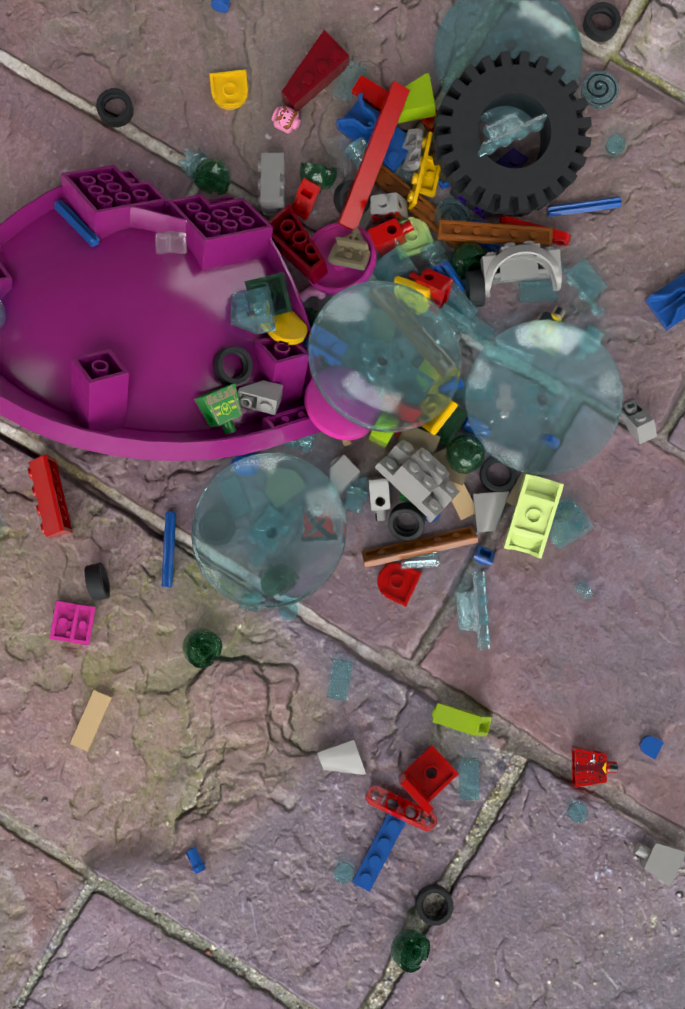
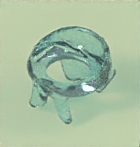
(192, 162)

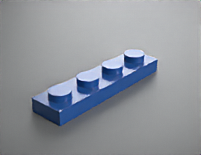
(378, 852)

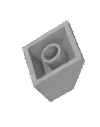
(343, 473)

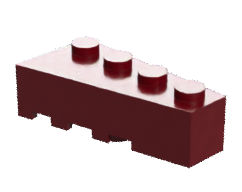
(317, 70)
(296, 245)

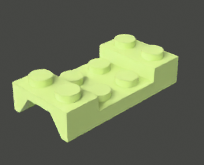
(533, 515)

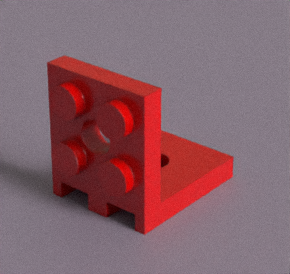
(420, 786)

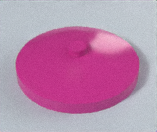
(341, 277)
(327, 419)

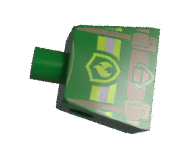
(220, 407)

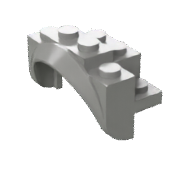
(521, 264)
(418, 478)

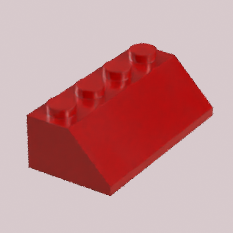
(50, 496)

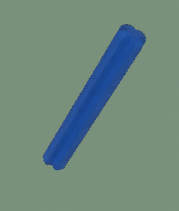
(584, 206)
(87, 234)
(168, 549)

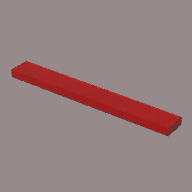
(373, 156)

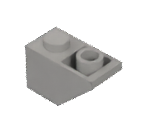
(261, 396)
(638, 422)

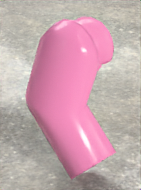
(311, 291)

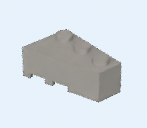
(271, 183)

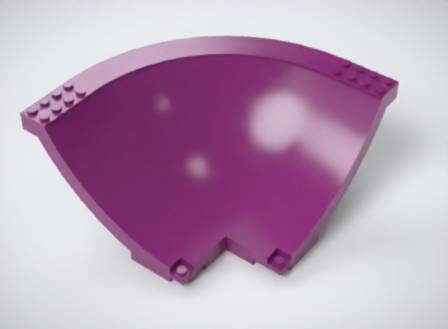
(121, 339)

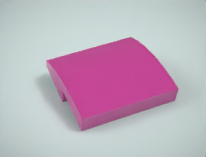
(72, 622)

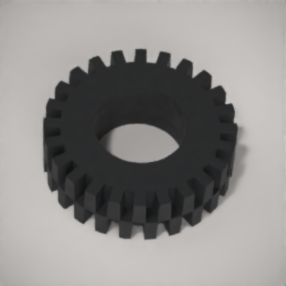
(533, 90)

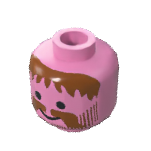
(286, 119)

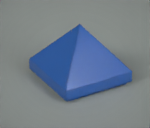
(483, 555)

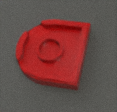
(398, 583)

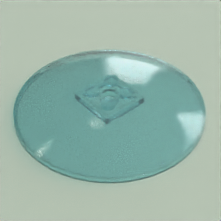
(485, 27)
(402, 329)
(580, 390)
(242, 508)

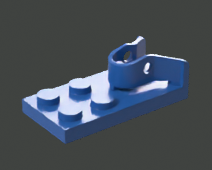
(361, 122)
(669, 303)

